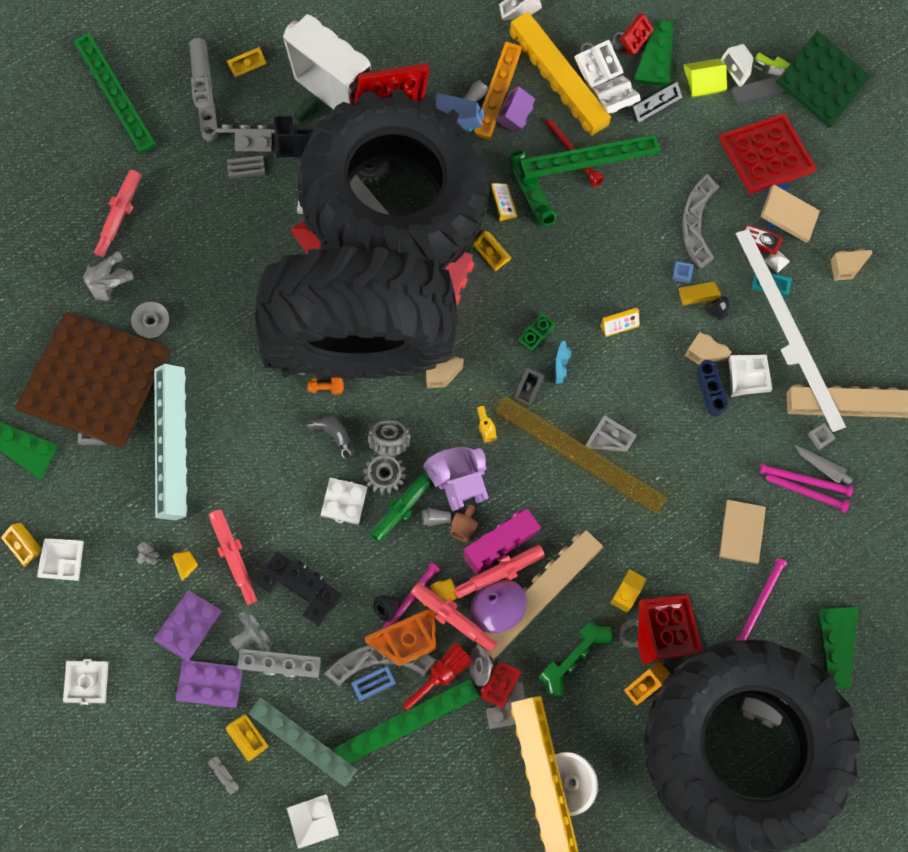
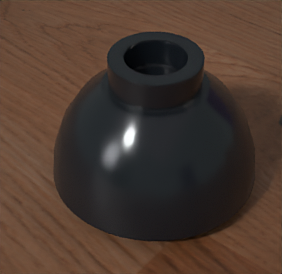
(718, 308)
(386, 607)

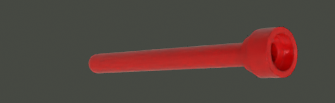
(595, 177)

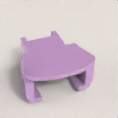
(459, 473)

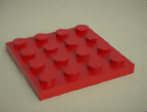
(409, 79)
(767, 153)

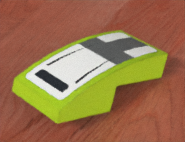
(769, 66)

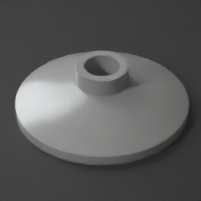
(147, 312)
(482, 665)

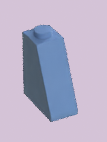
(469, 111)

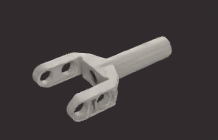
(202, 87)

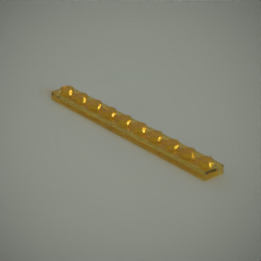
(580, 455)

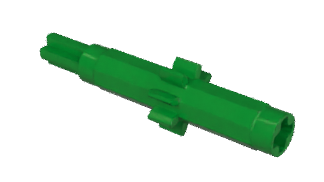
(400, 508)

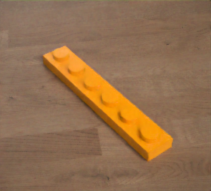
(498, 89)

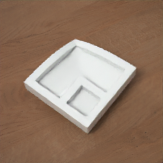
(749, 374)
(61, 559)
(312, 821)

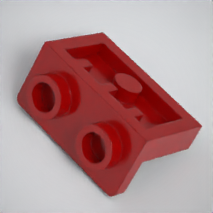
(636, 35)
(500, 684)

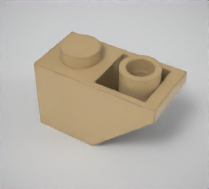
(847, 264)
(707, 349)
(444, 373)

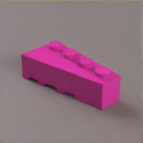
(501, 541)

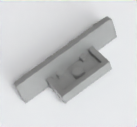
(250, 138)
(277, 662)

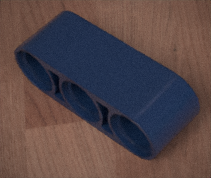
(711, 396)

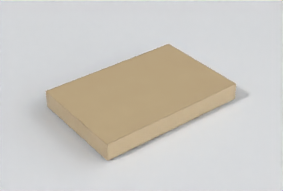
(790, 213)
(742, 532)

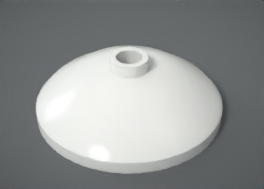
(583, 794)

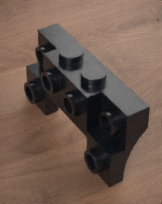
(289, 141)
(301, 582)

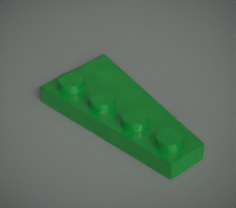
(656, 60)
(26, 450)
(838, 642)

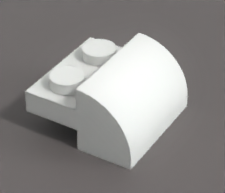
(599, 64)
(616, 94)

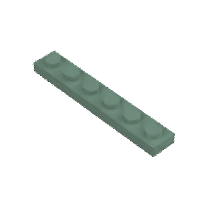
(302, 742)

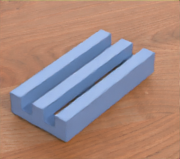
(389, 676)

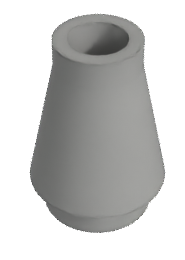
(476, 91)
(435, 517)

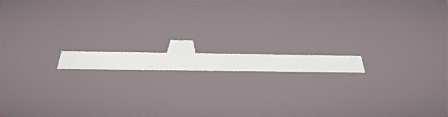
(797, 350)

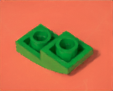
(537, 332)

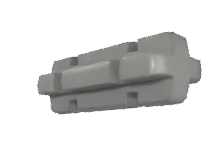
(223, 775)

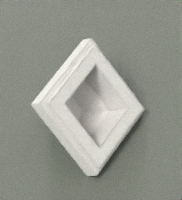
(776, 262)

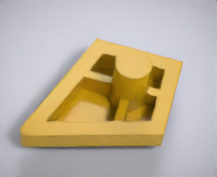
(185, 563)

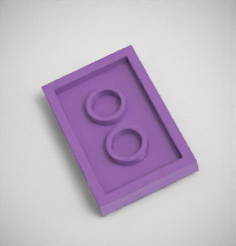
(187, 625)
(209, 684)

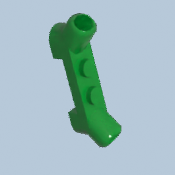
(537, 202)
(590, 635)

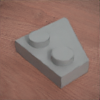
(611, 436)

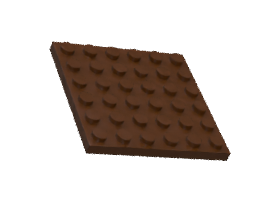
(93, 379)

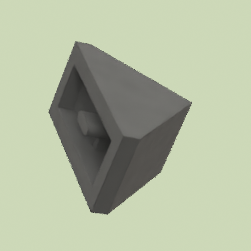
(529, 386)

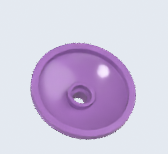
(503, 611)

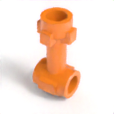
(336, 386)

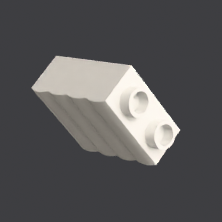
(324, 61)

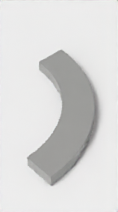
(692, 221)
(367, 657)

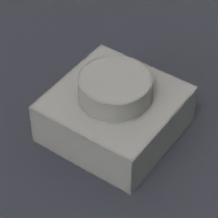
(821, 436)

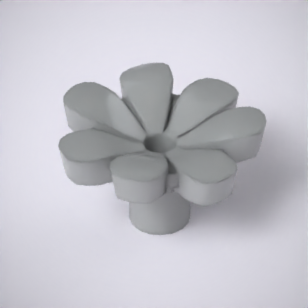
(146, 554)

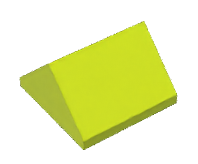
(706, 77)

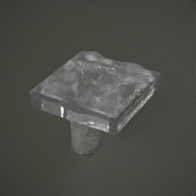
(250, 634)

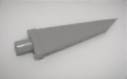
(832, 470)

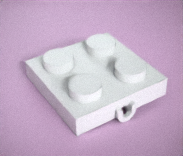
(343, 501)
(85, 682)

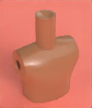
(463, 525)

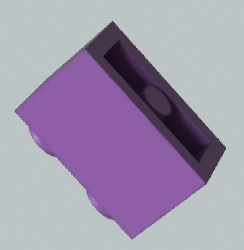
(515, 109)

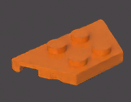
(406, 638)

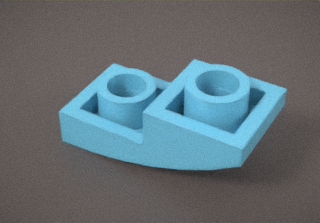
(562, 357)

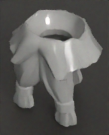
(101, 282)

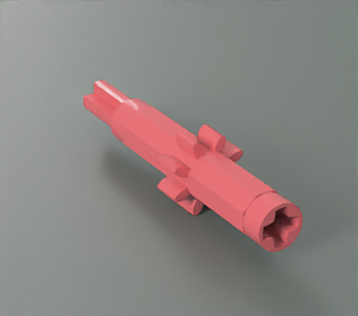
(120, 206)
(230, 549)
(505, 569)
(447, 612)

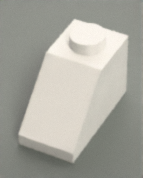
(514, 8)
(738, 63)

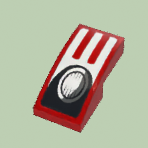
(765, 240)

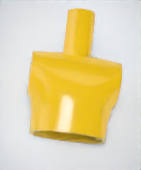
(486, 426)
(444, 589)

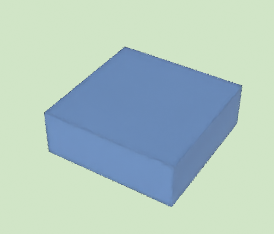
(682, 272)

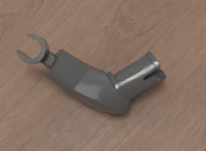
(335, 428)

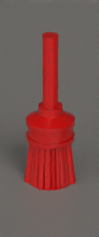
(442, 672)

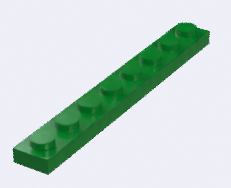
(115, 93)
(589, 156)
(407, 722)

